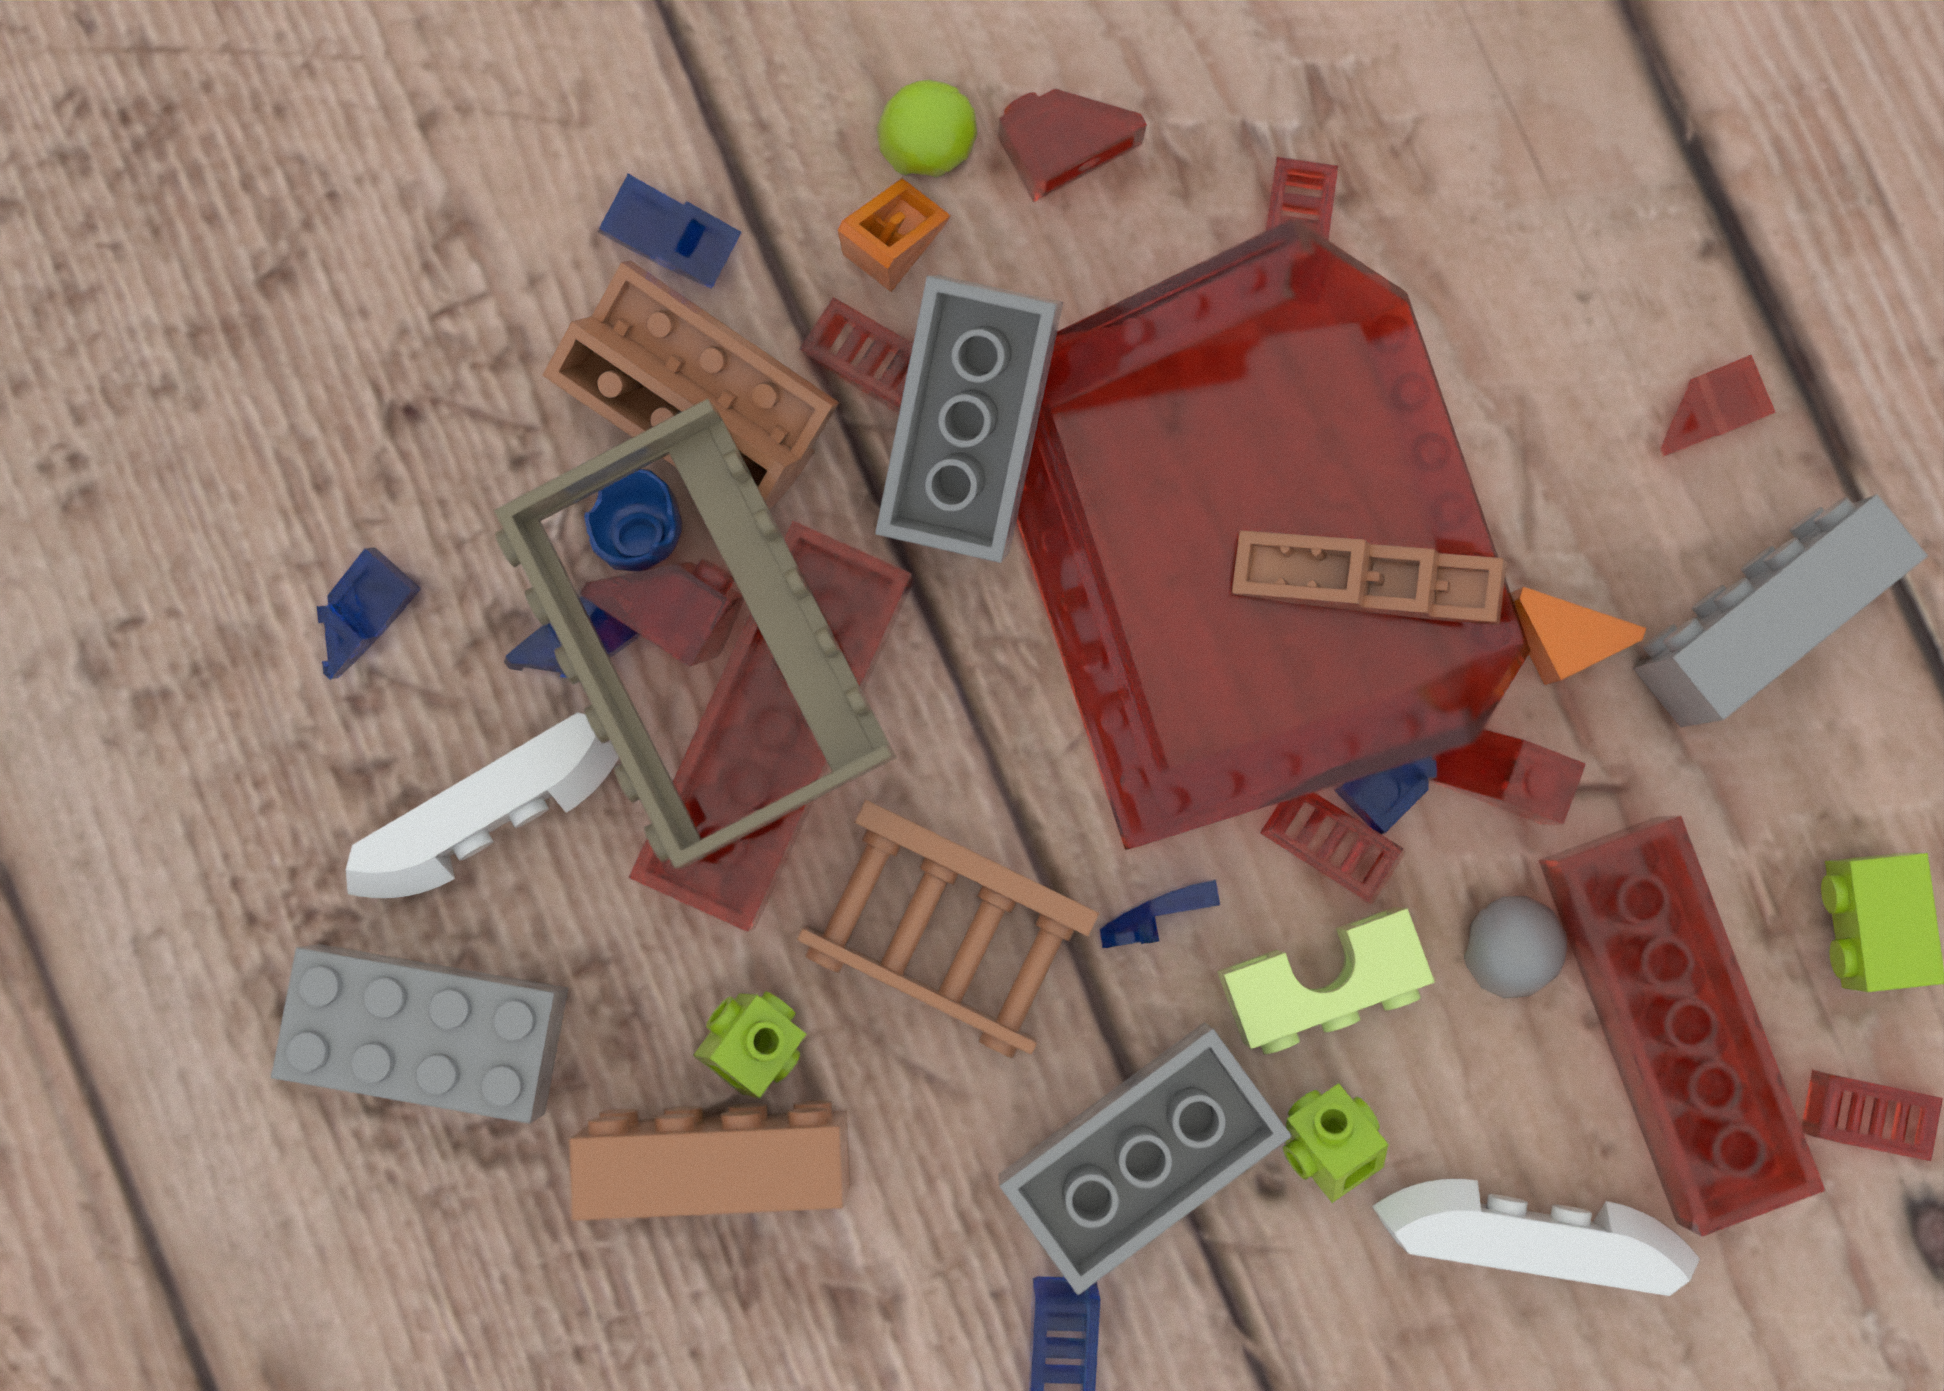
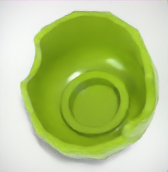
(927, 129)

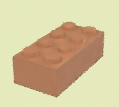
(710, 1163)

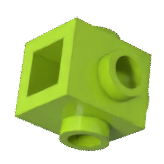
(751, 1042)
(1334, 1141)

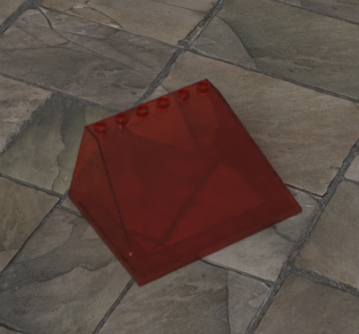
(1258, 400)

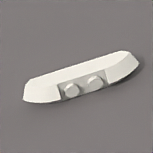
(416, 848)
(1614, 1250)

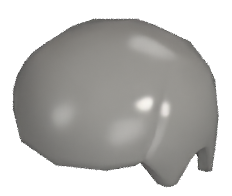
(1515, 947)

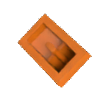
(891, 232)
(1569, 636)

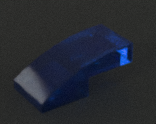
(669, 232)

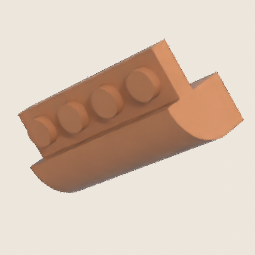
(659, 354)

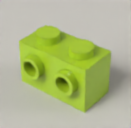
(1883, 922)

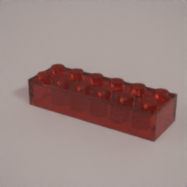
(757, 741)
(1681, 1025)

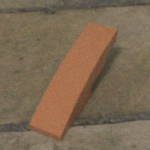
(1369, 577)

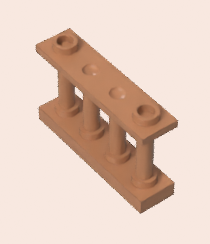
(999, 893)

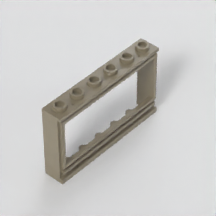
(771, 588)

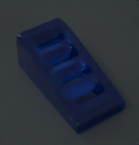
(1060, 1309)

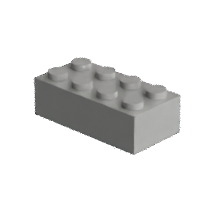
(968, 417)
(1778, 610)
(419, 1033)
(1142, 1157)

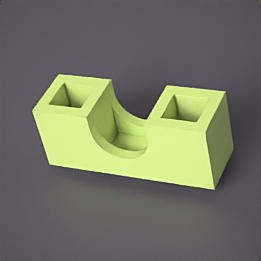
(1379, 965)

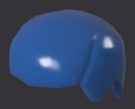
(634, 522)

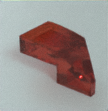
(1717, 405)

